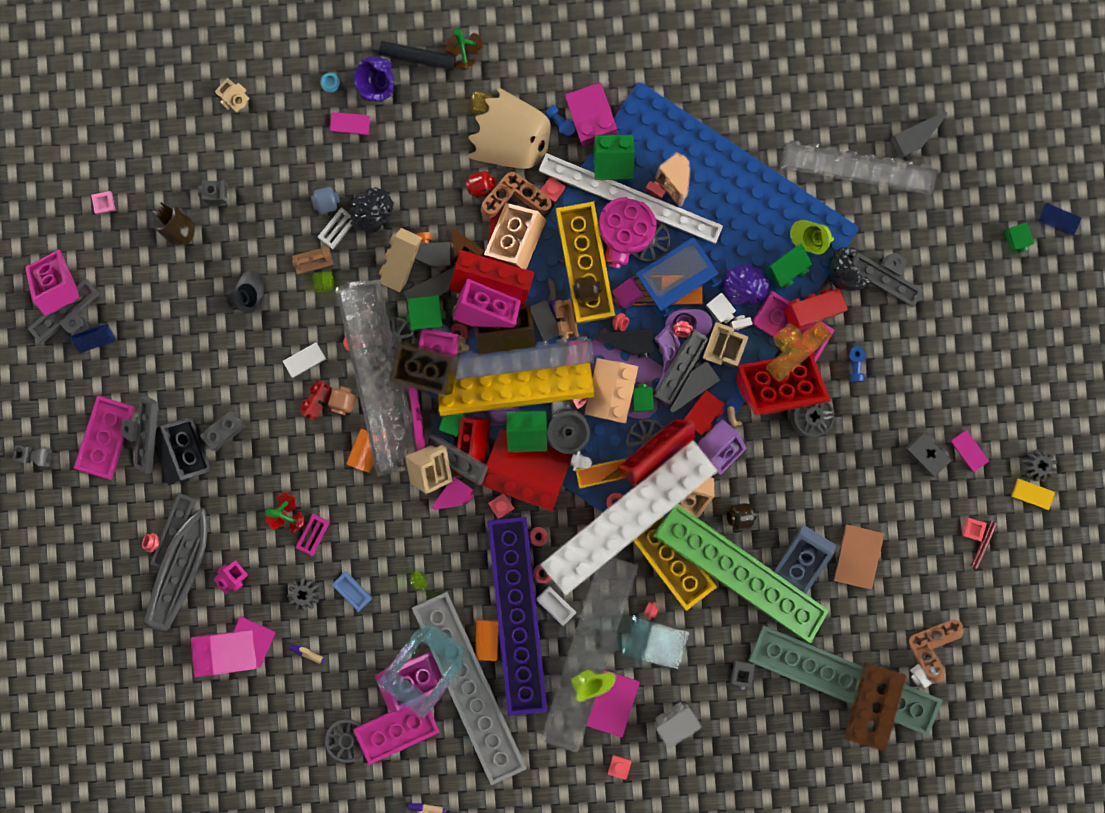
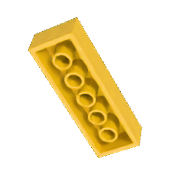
(584, 258)
(681, 576)

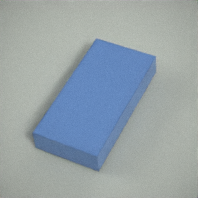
(352, 591)

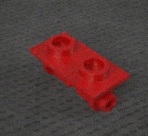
(311, 404)

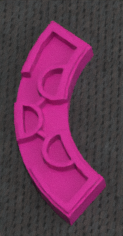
(417, 418)

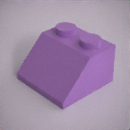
(722, 446)

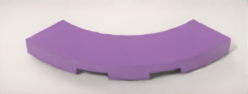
(669, 347)

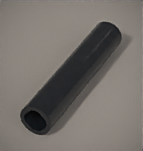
(417, 55)

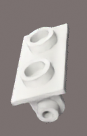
(580, 461)

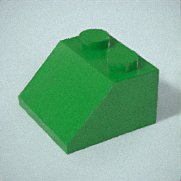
(613, 157)
(789, 266)
(526, 431)

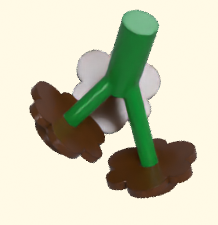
(456, 46)

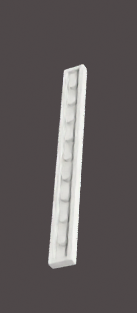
(612, 190)

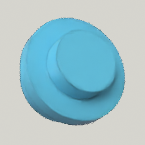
(330, 82)

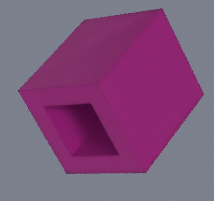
(627, 293)

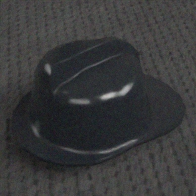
(247, 292)

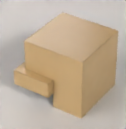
(725, 346)
(429, 468)

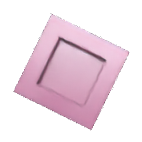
(103, 202)

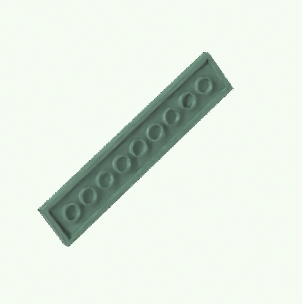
(836, 676)

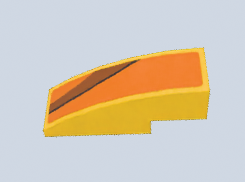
(599, 473)

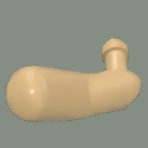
(731, 417)

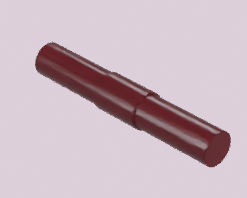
(983, 545)

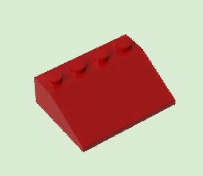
(768, 395)
(657, 451)
(526, 475)

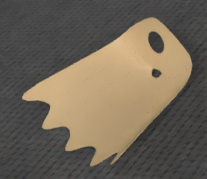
(507, 133)

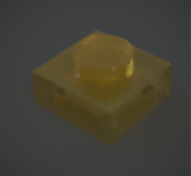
(478, 102)

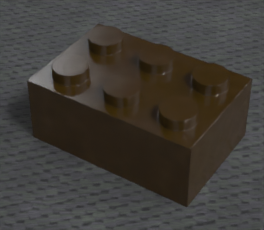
(507, 338)
(425, 368)

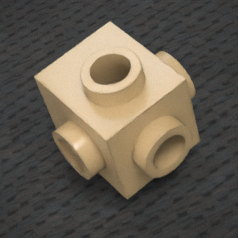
(232, 95)

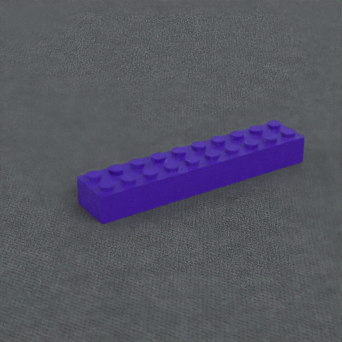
(517, 616)

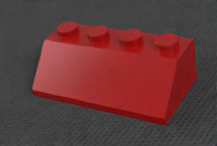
(493, 274)

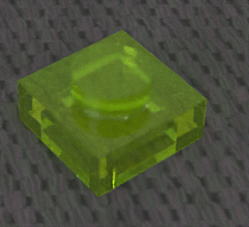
(323, 282)
(418, 580)

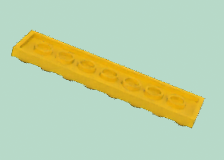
(518, 389)

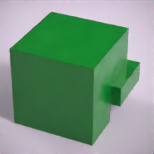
(425, 312)

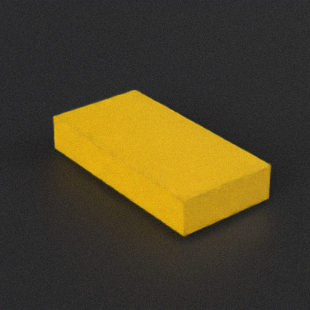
(1033, 494)

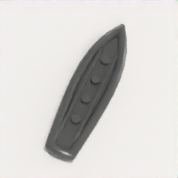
(177, 572)

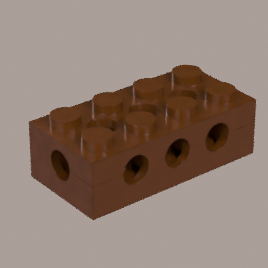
(884, 715)

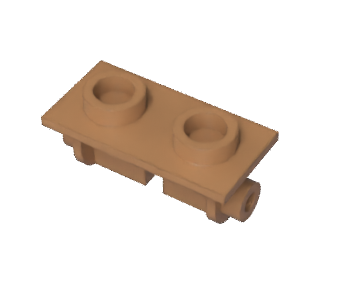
(312, 260)
(567, 324)

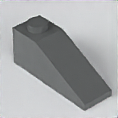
(913, 139)
(435, 255)
(697, 382)

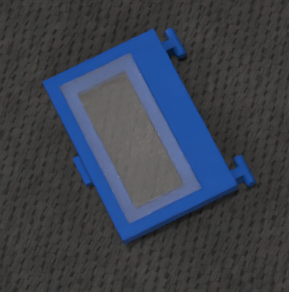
(677, 275)

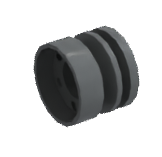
(803, 424)

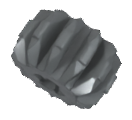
(1042, 472)
(302, 586)

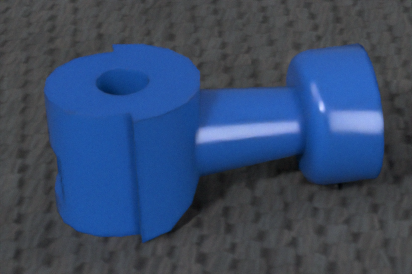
(566, 127)
(855, 356)

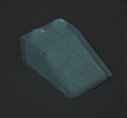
(655, 642)

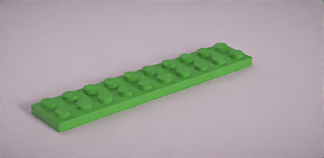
(741, 573)

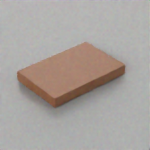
(858, 557)

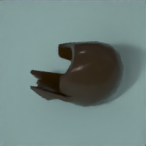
(179, 229)

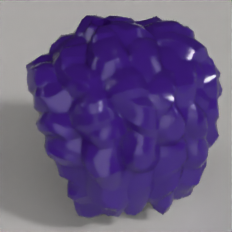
(374, 79)
(745, 285)

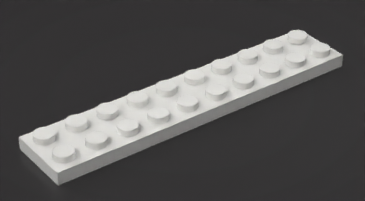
(629, 517)

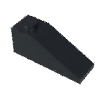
(632, 342)

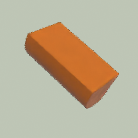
(361, 454)
(487, 640)

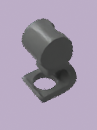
(25, 454)

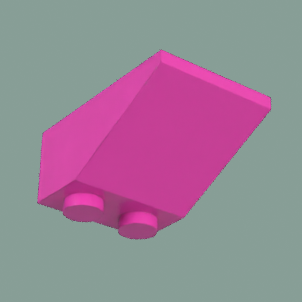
(591, 113)
(51, 283)
(485, 306)
(223, 653)
(419, 671)

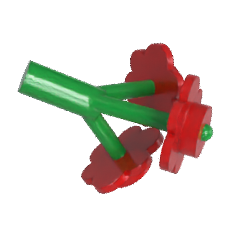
(276, 517)

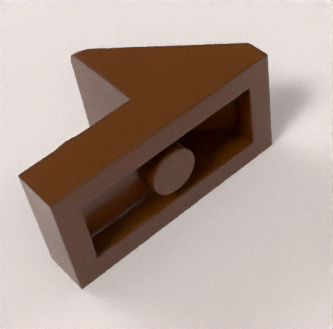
(460, 242)

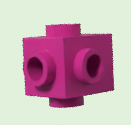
(230, 577)

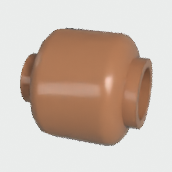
(341, 401)

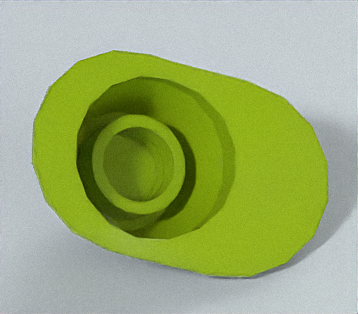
(811, 235)
(591, 684)

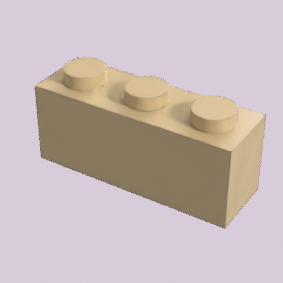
(399, 259)

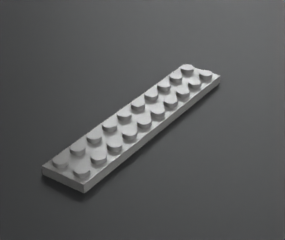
(473, 694)

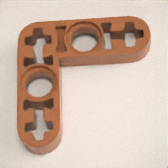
(511, 189)
(926, 648)

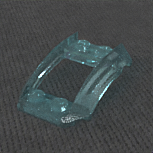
(406, 691)

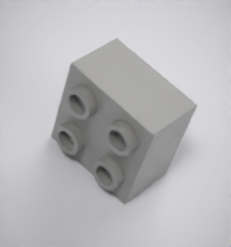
(676, 724)

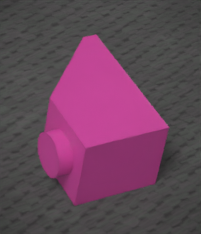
(454, 495)

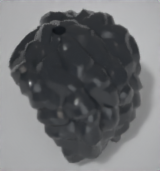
(370, 209)
(844, 273)

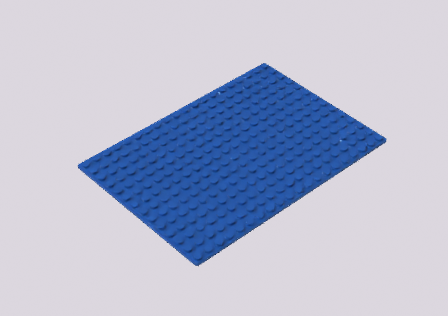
(724, 187)

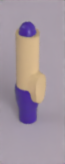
(307, 654)
(423, 808)

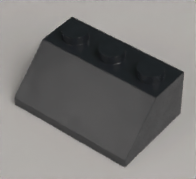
(180, 451)

